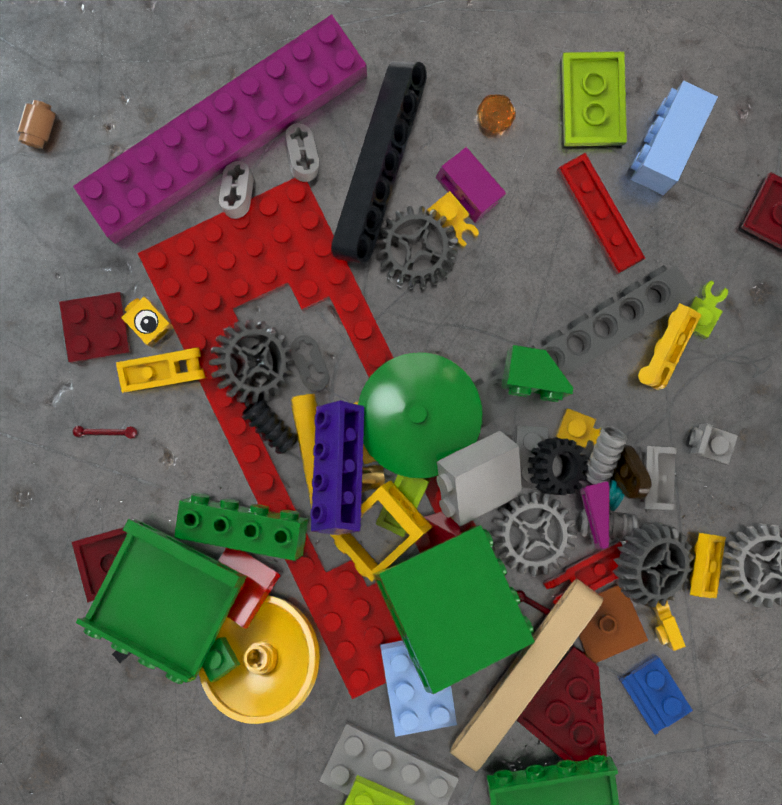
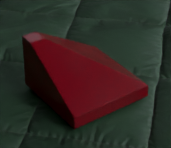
(442, 528)

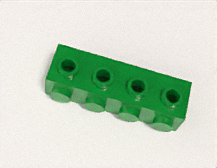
(241, 527)

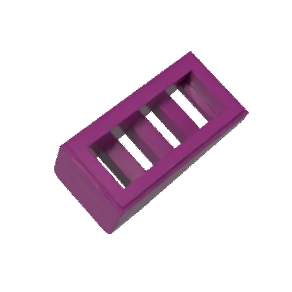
(597, 510)

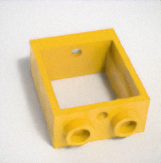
(403, 512)

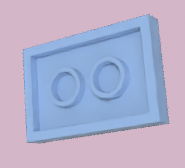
(410, 705)

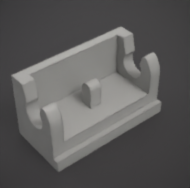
(661, 468)

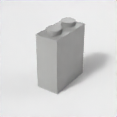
(479, 478)

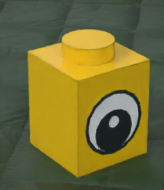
(147, 321)

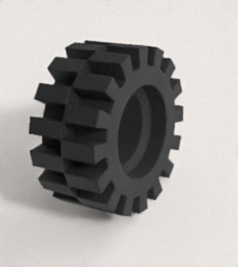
(572, 466)

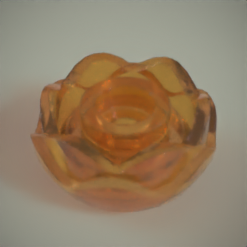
(499, 104)

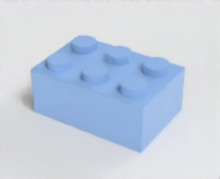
(672, 137)

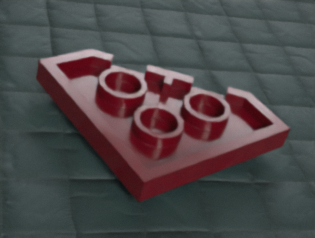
(569, 709)

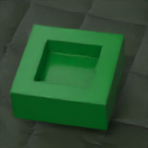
(220, 660)

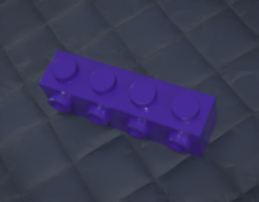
(337, 468)

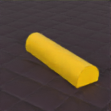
(304, 415)

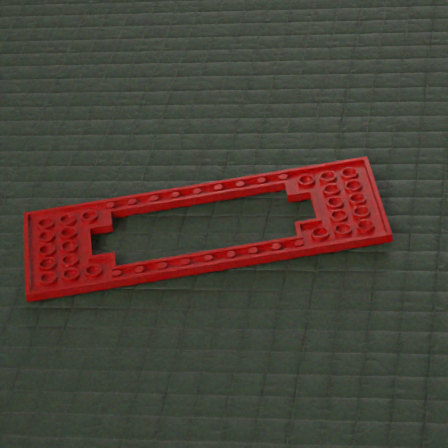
(200, 284)

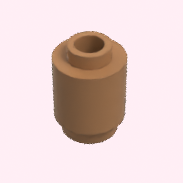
(36, 124)

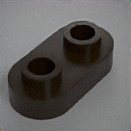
(632, 474)

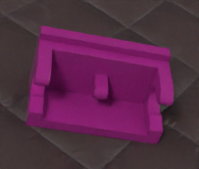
(470, 184)

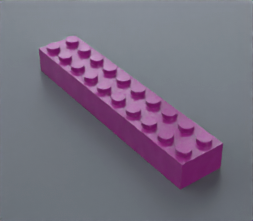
(222, 129)

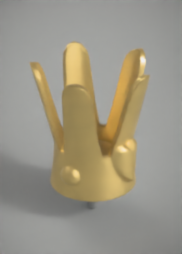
(373, 477)

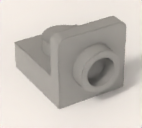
(712, 443)

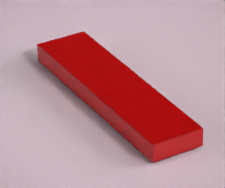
(601, 213)

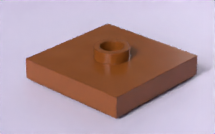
(612, 627)

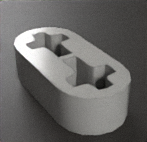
(295, 153)
(230, 189)

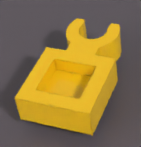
(455, 214)
(577, 428)
(668, 630)

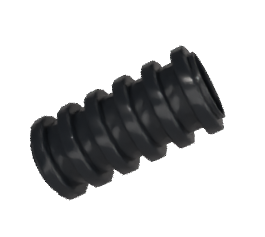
(269, 426)

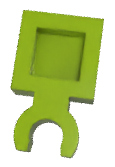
(707, 309)

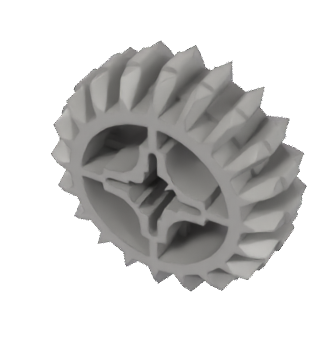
(525, 546)
(757, 575)

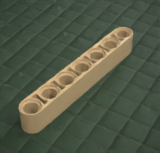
(526, 675)

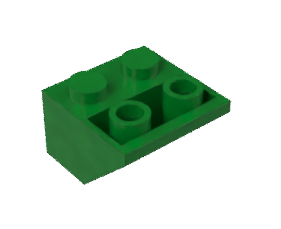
(535, 372)

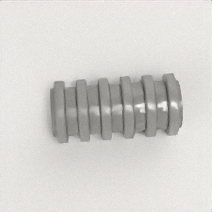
(605, 455)
(618, 525)

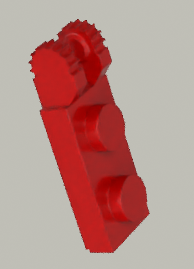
(592, 571)

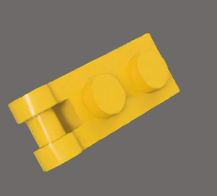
(670, 347)
(159, 370)

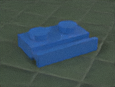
(656, 695)

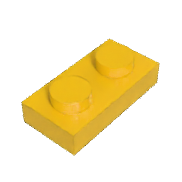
(707, 565)

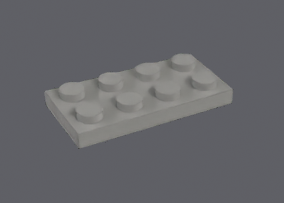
(387, 765)

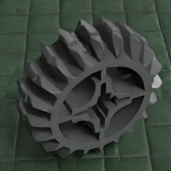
(428, 223)
(239, 354)
(653, 564)

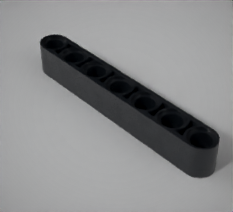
(379, 161)

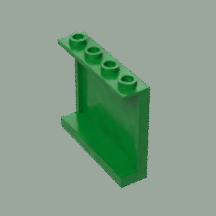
(162, 602)
(455, 609)
(560, 784)

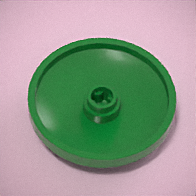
(419, 413)

